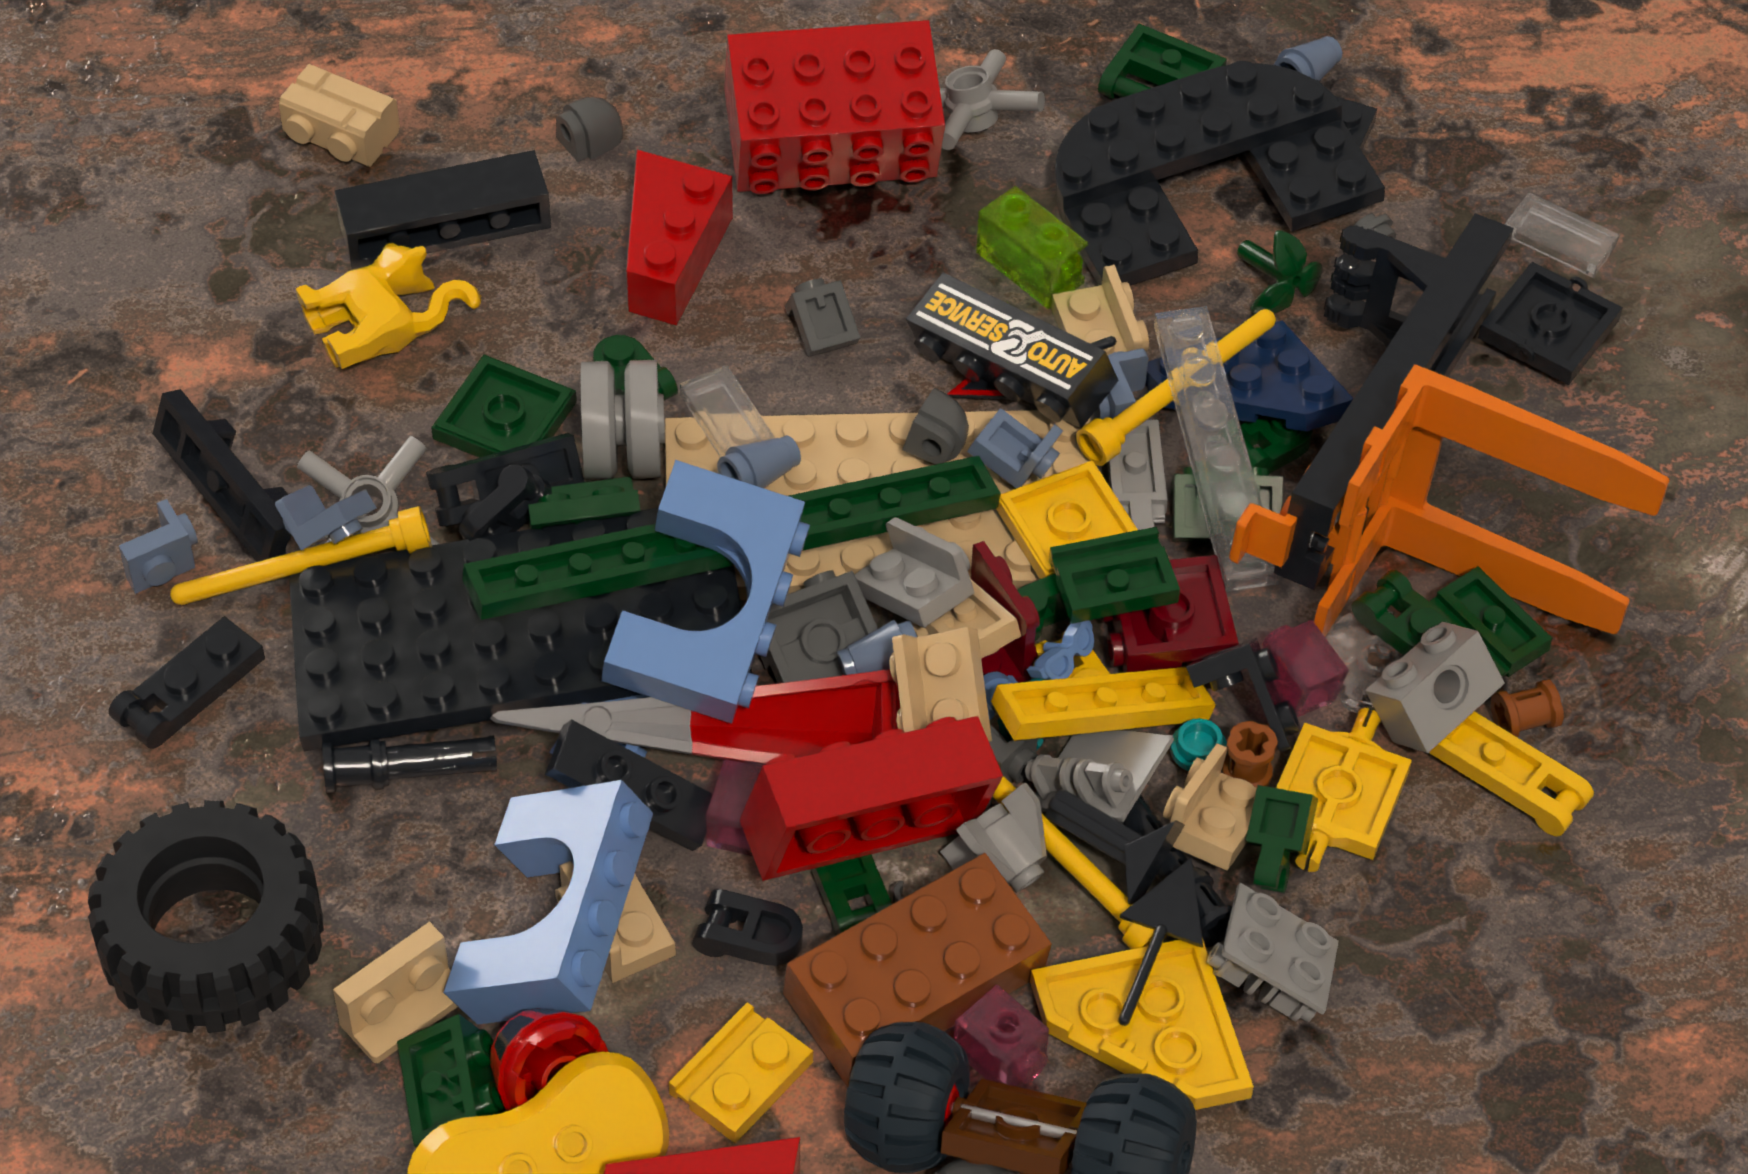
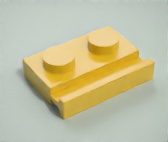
(741, 1072)

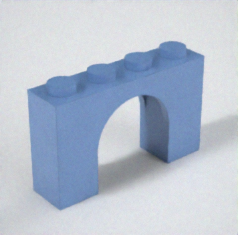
(712, 667)
(566, 952)

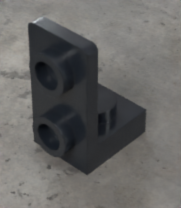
(1224, 670)

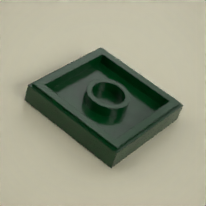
(502, 409)

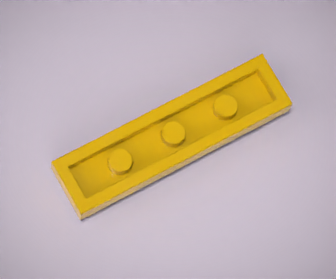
(1100, 703)

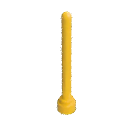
(1103, 438)
(404, 532)
(1087, 875)

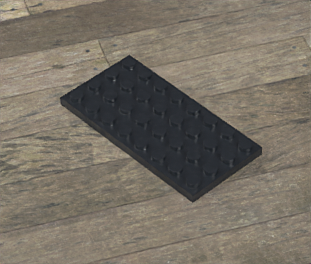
(402, 651)

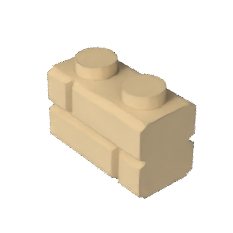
(339, 116)

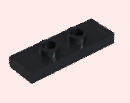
(589, 758)

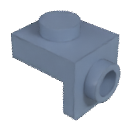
(1131, 373)
(1014, 449)
(311, 522)
(160, 553)

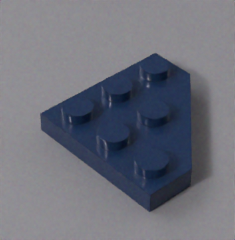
(1277, 380)

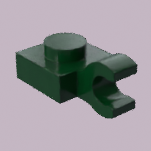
(1279, 825)

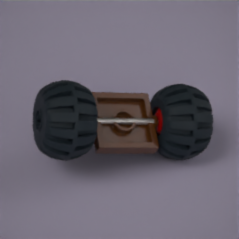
(914, 1109)

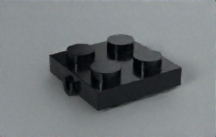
(1550, 322)

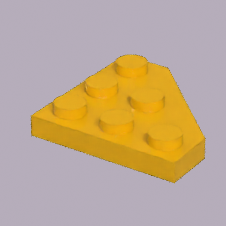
(1176, 1028)

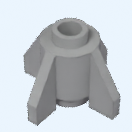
(1009, 839)

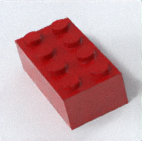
(869, 796)

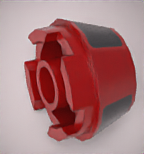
(535, 1048)

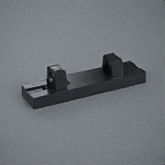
(206, 458)

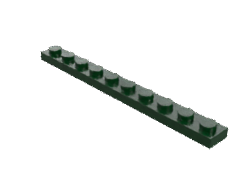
(648, 556)

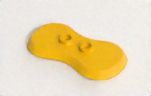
(582, 1119)

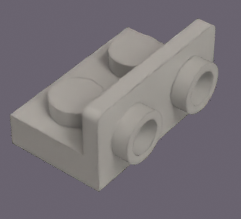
(918, 576)

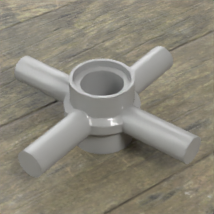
(975, 100)
(381, 486)

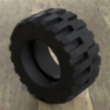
(194, 854)

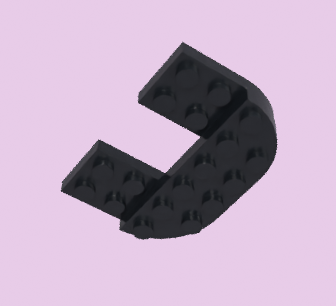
(1269, 112)

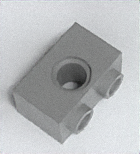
(1435, 686)

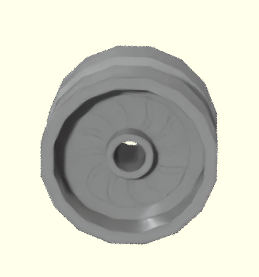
(621, 420)

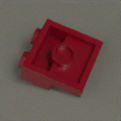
(1177, 631)

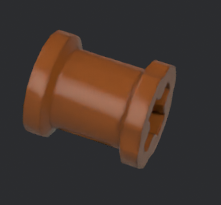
(1528, 708)
(1250, 753)

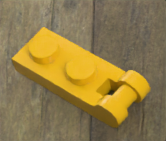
(1515, 772)

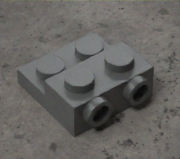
(816, 625)

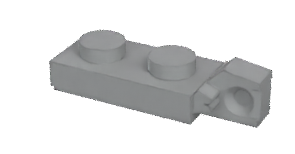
(1139, 476)

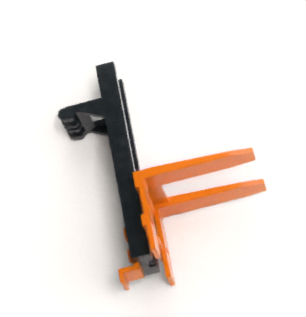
(1393, 435)

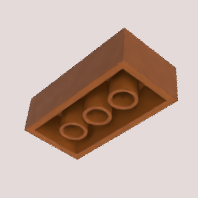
(916, 961)

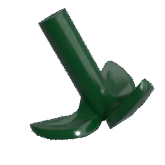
(1285, 267)

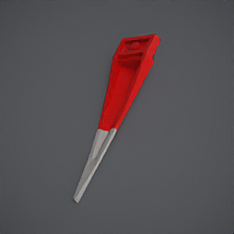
(780, 720)

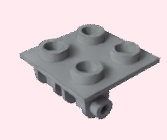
(1101, 769)
(1279, 949)

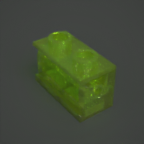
(1030, 246)

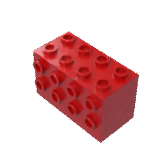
(833, 106)

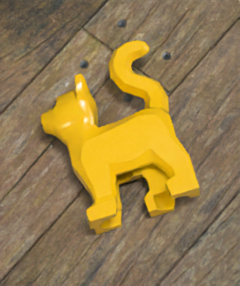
(376, 312)

